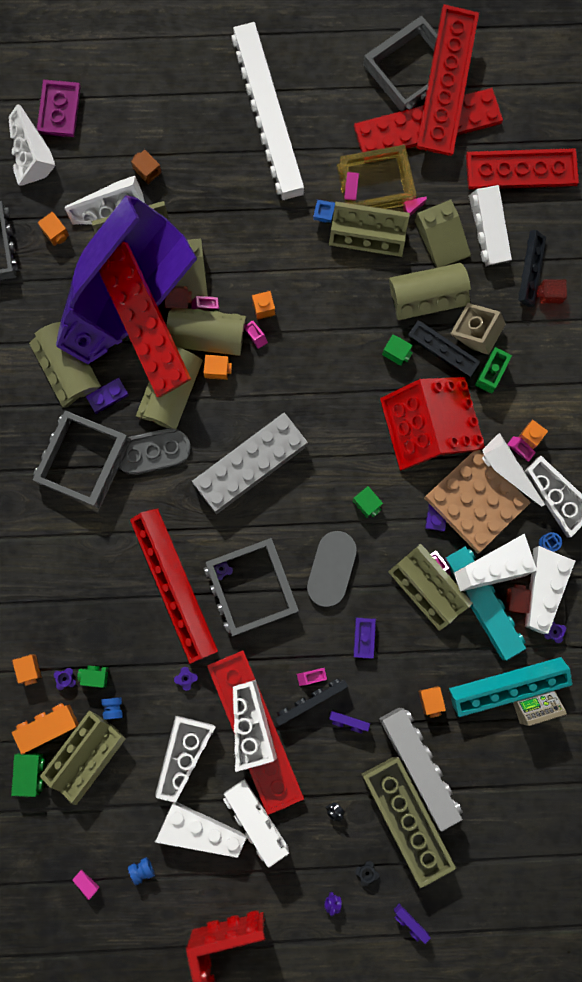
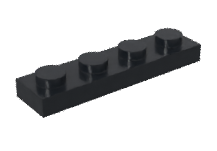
(532, 268)
(443, 349)
(318, 696)

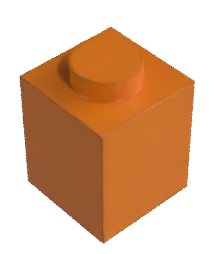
(53, 229)
(263, 305)
(217, 367)
(533, 434)
(27, 669)
(432, 701)

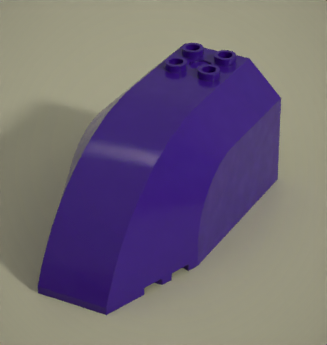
(163, 255)

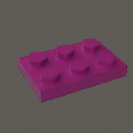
(58, 108)

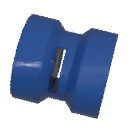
(547, 543)
(112, 708)
(141, 871)

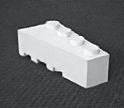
(490, 225)
(558, 495)
(503, 564)
(546, 588)
(251, 729)
(183, 750)
(256, 822)
(199, 832)

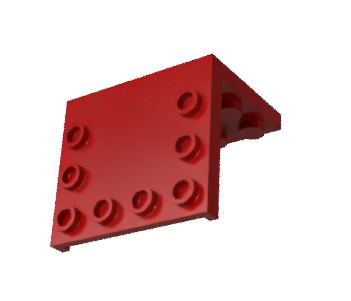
(431, 420)
(221, 936)

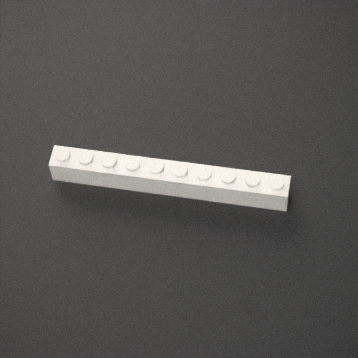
(268, 111)

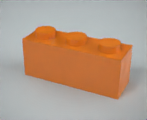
(45, 728)

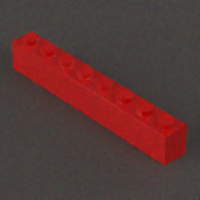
(173, 585)

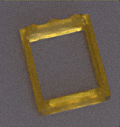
(376, 155)

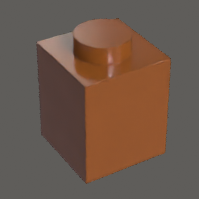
(146, 166)

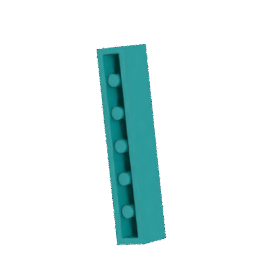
(489, 610)
(510, 686)

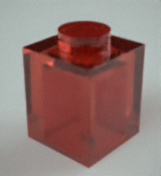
(552, 291)
(178, 297)
(518, 600)

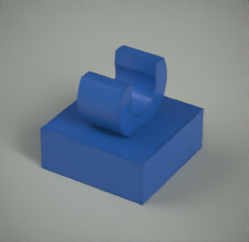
(324, 211)

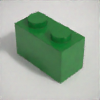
(493, 370)
(27, 774)

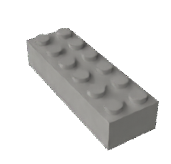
(250, 463)
(420, 768)

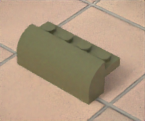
(369, 229)
(430, 291)
(206, 330)
(66, 374)
(169, 408)
(430, 587)
(83, 757)

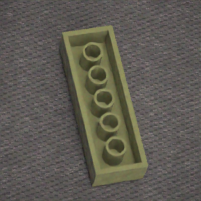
(408, 821)

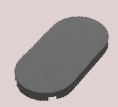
(155, 451)
(331, 568)

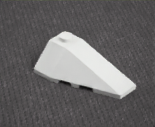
(31, 153)
(103, 202)
(504, 462)

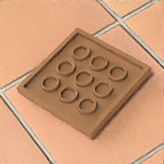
(477, 501)

